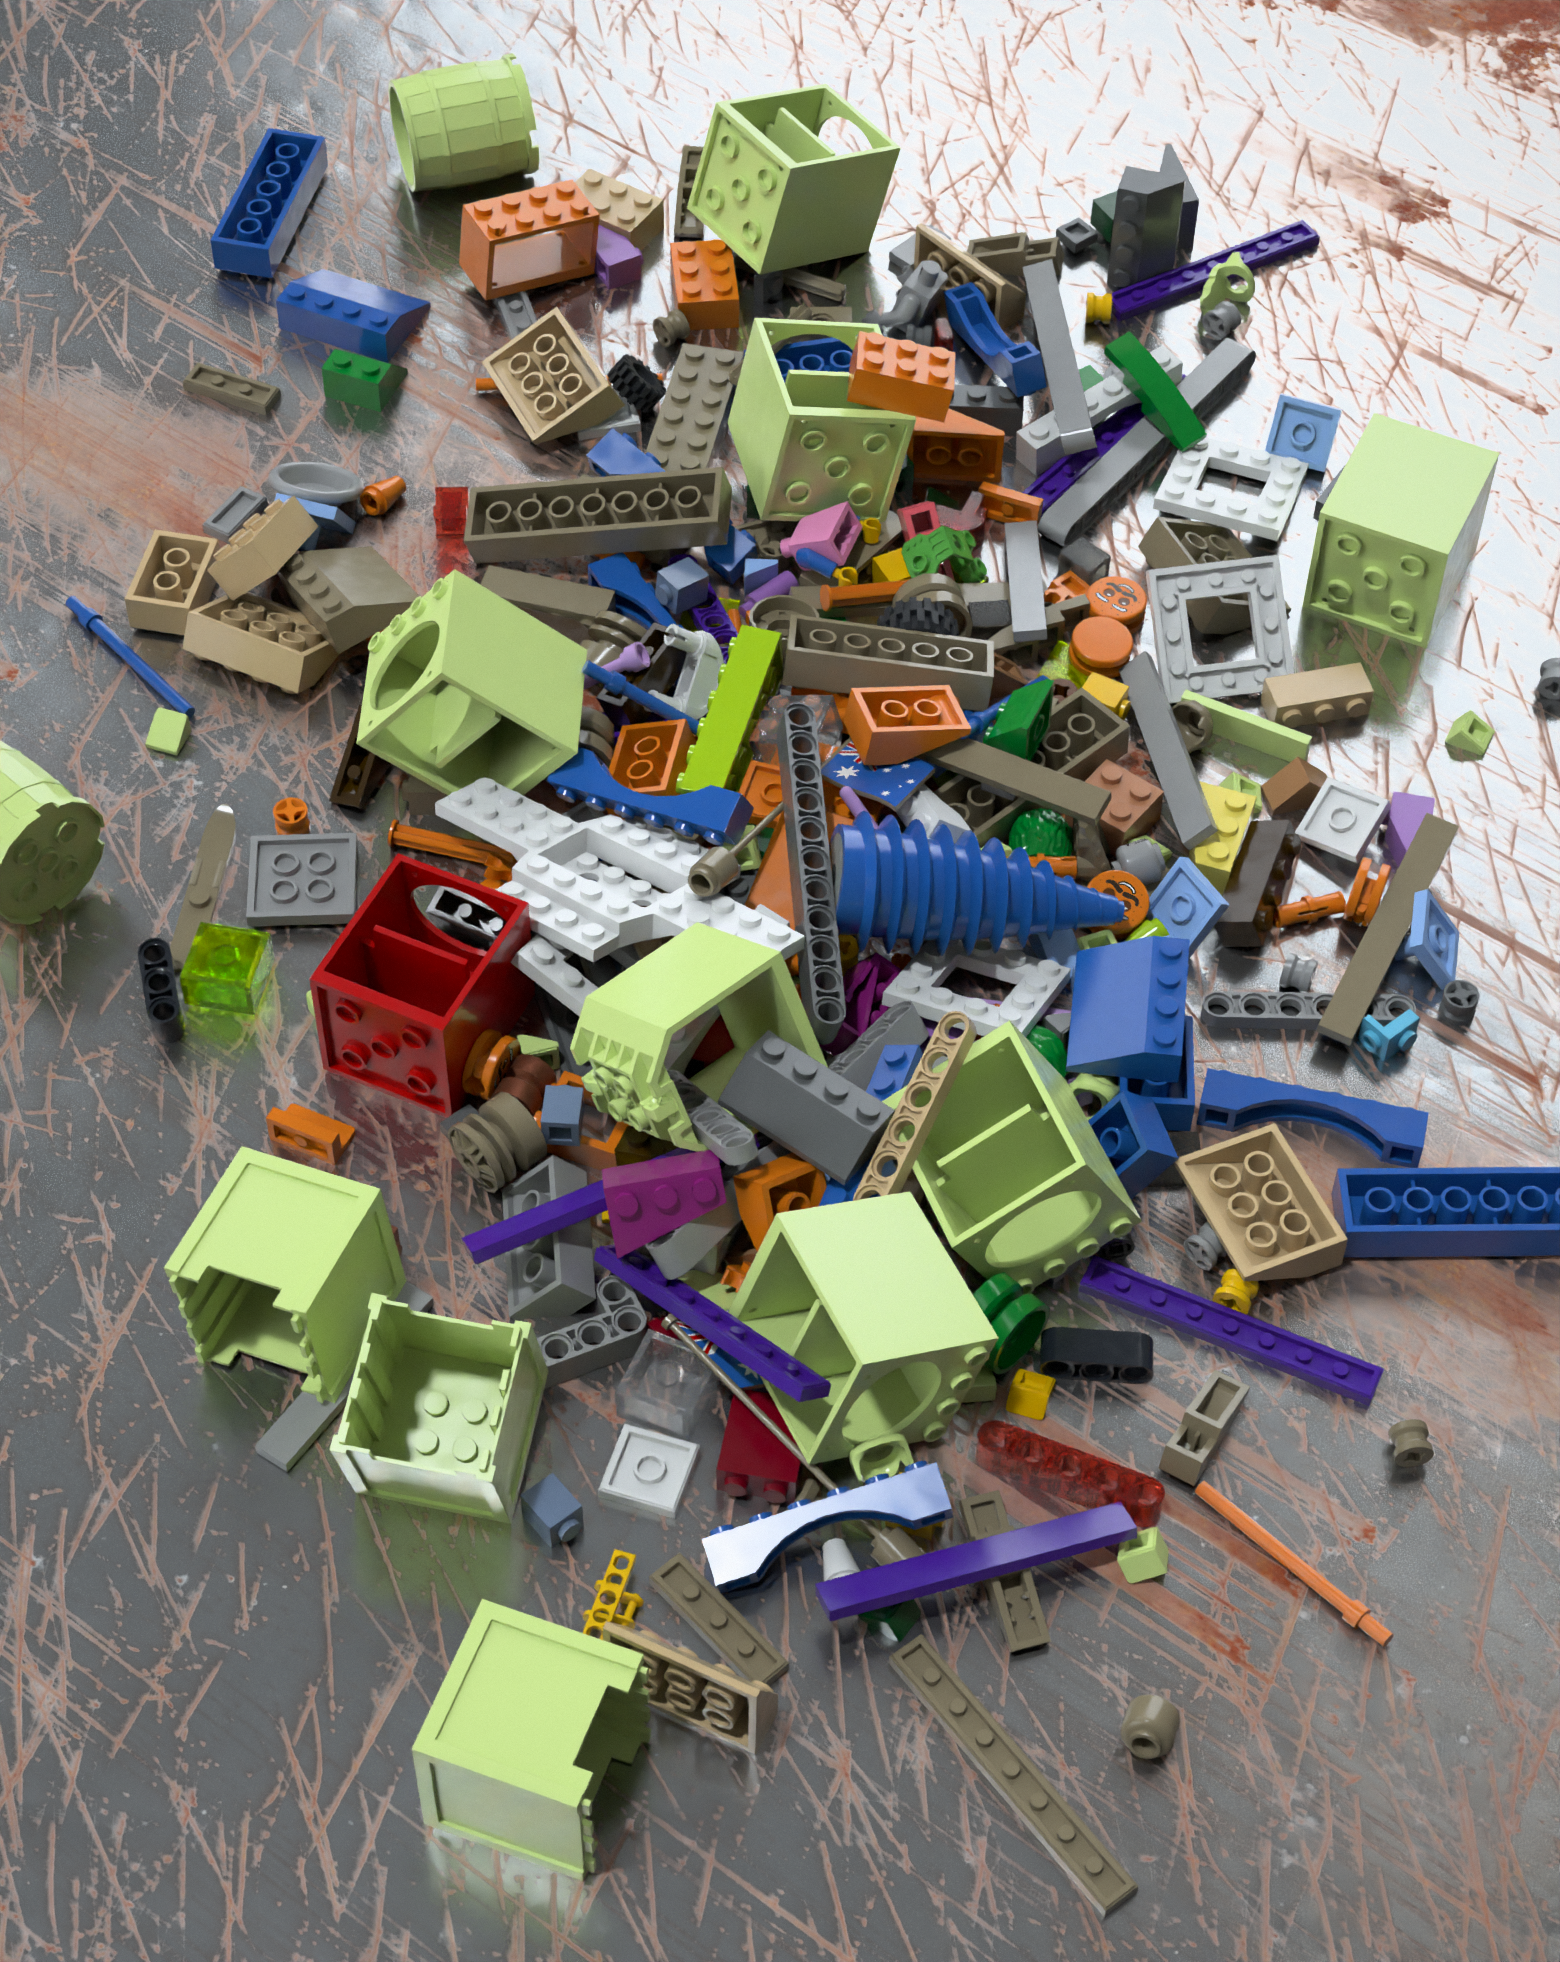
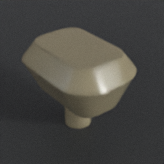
(808, 1491)

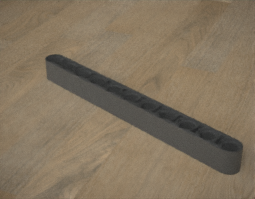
(811, 871)

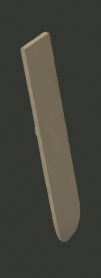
(204, 881)

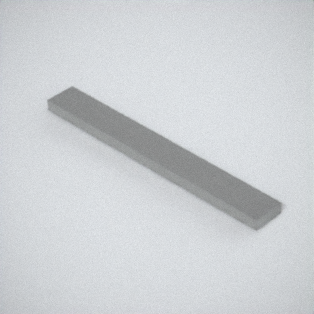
(1168, 751)

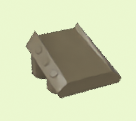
(1090, 849)

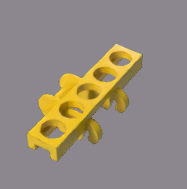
(596, 1619)

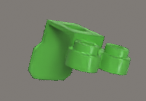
(926, 553)

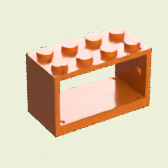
(533, 260)

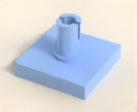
(1303, 431)
(324, 516)
(1186, 903)
(1432, 939)

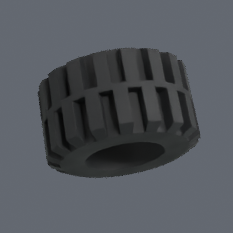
(920, 617)

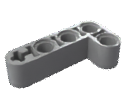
(604, 1329)

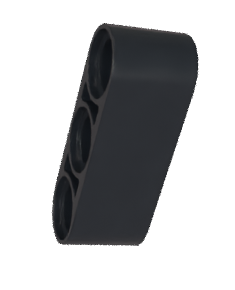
(159, 974)
(1097, 1355)

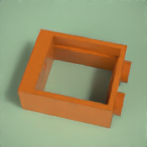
(591, 1151)

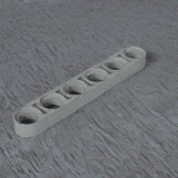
(1273, 1002)
(714, 1125)

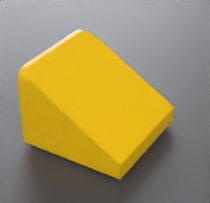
(1030, 1394)

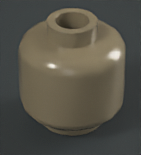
(1150, 1726)

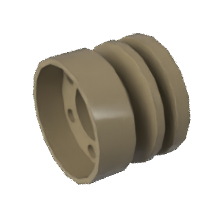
(775, 611)
(610, 637)
(497, 1142)

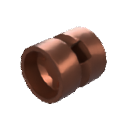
(527, 1081)

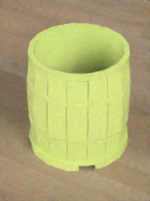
(463, 124)
(45, 840)

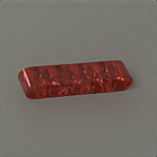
(1057, 1458)

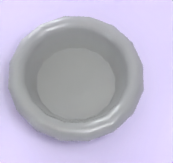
(316, 482)

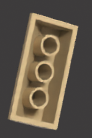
(1002, 297)

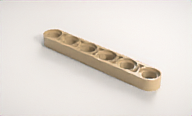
(922, 1117)

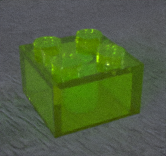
(227, 968)

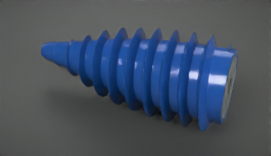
(950, 891)

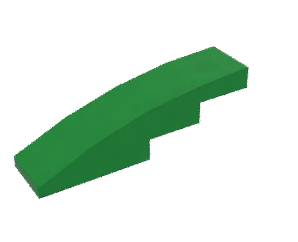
(1156, 391)

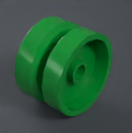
(1014, 1317)

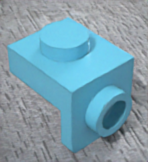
(1388, 1040)

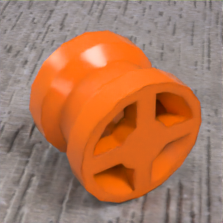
(291, 817)

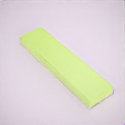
(1254, 730)

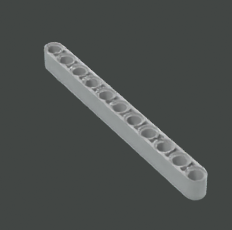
(1059, 358)
(1141, 447)
(688, 1244)

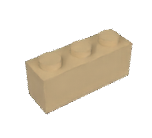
(1317, 695)

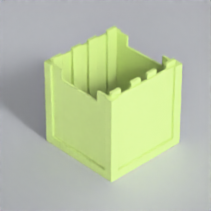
(286, 1269)
(441, 1411)
(529, 1736)

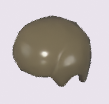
(1194, 724)

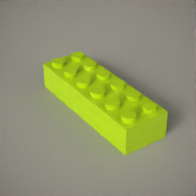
(734, 708)

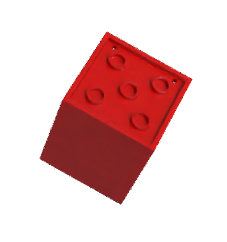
(407, 1000)

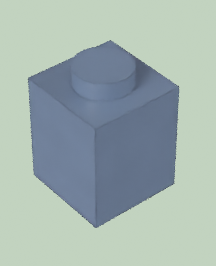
(682, 585)
(563, 1115)
(552, 1511)

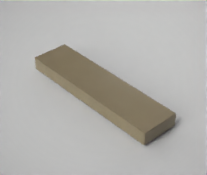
(718, 1621)

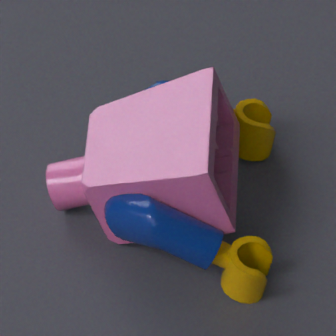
(826, 539)

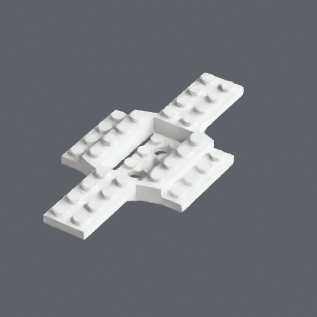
(602, 915)

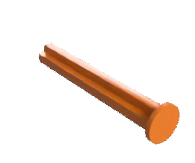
(858, 594)
(442, 843)

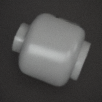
(1140, 860)

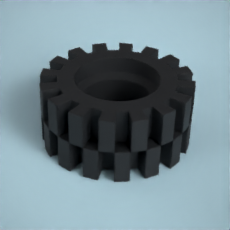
(636, 383)

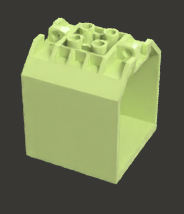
(633, 1017)

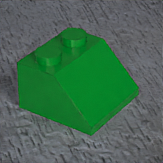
(361, 379)
(1023, 720)

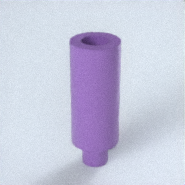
(777, 586)

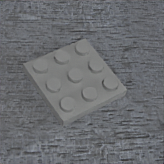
(302, 879)

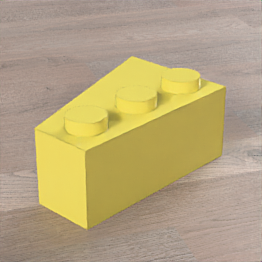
(1232, 817)

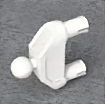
(698, 673)

